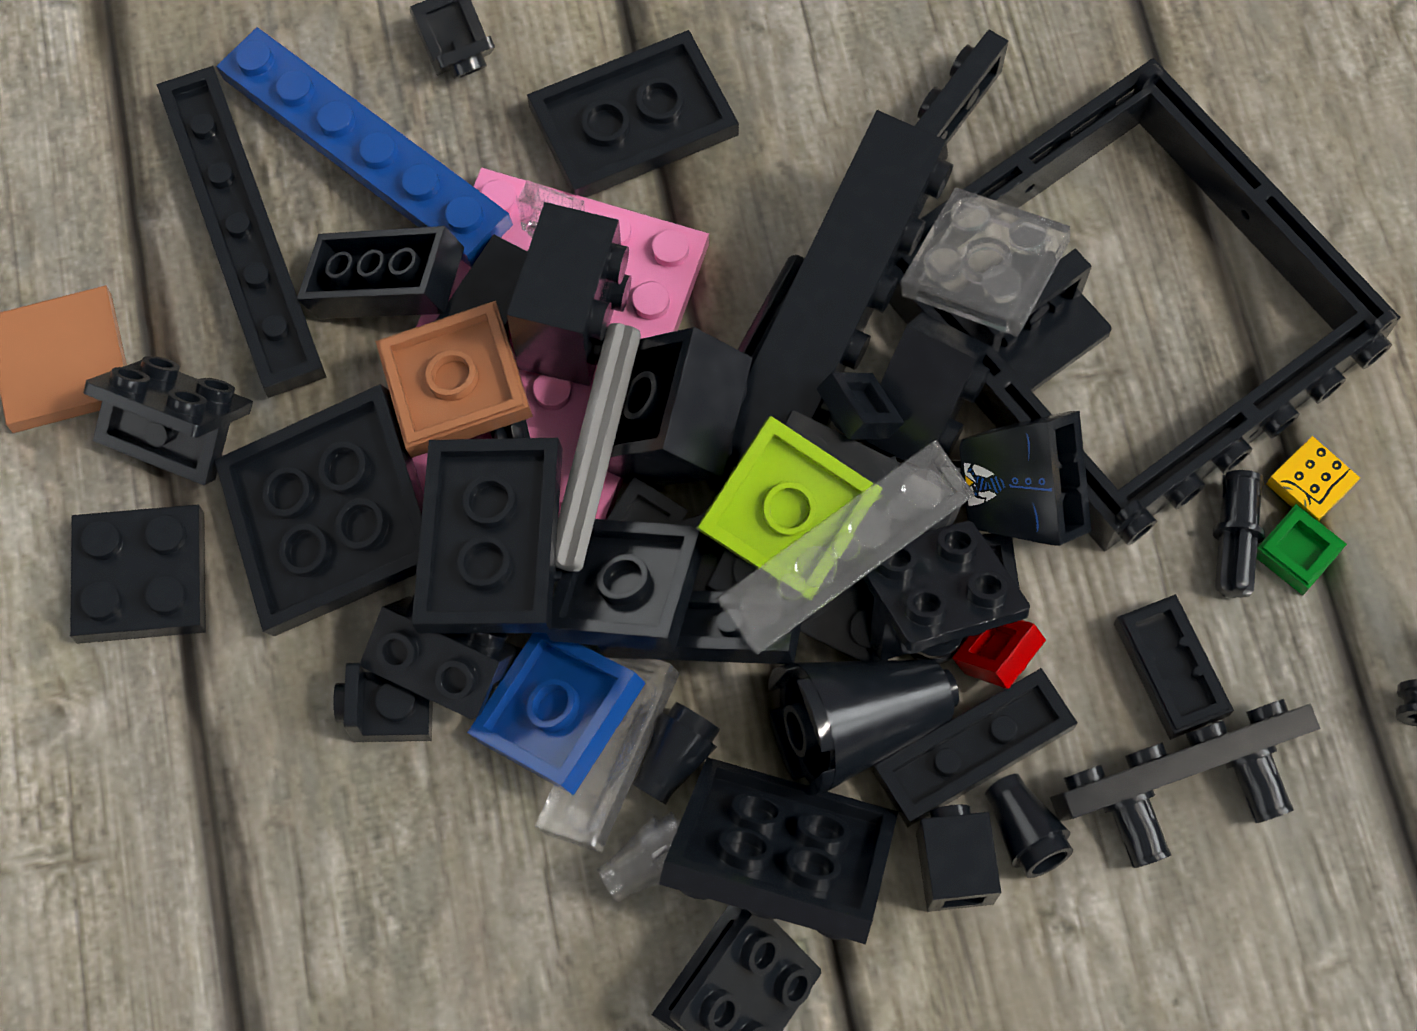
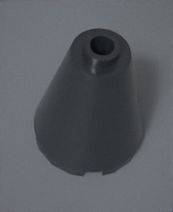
(855, 714)

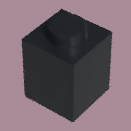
(957, 859)

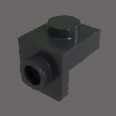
(452, 36)

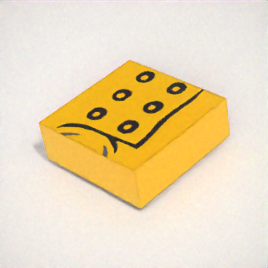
(1313, 479)

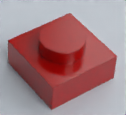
(1000, 653)

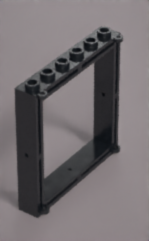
(1267, 219)

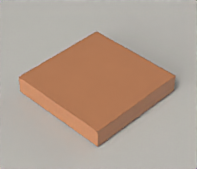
(51, 354)
(453, 378)

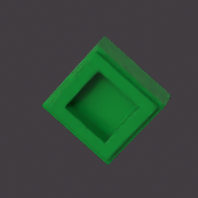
(1299, 549)

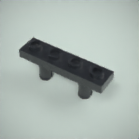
(1244, 749)

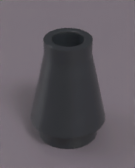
(675, 751)
(1028, 828)

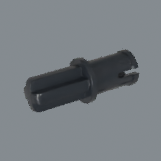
(1238, 533)

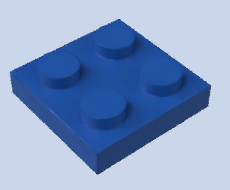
(557, 709)

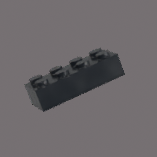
(381, 273)

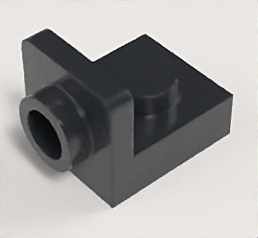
(380, 709)

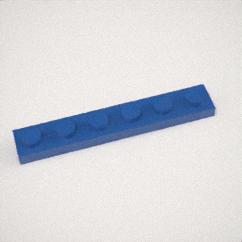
(362, 143)

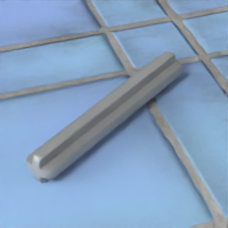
(595, 445)

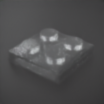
(986, 261)

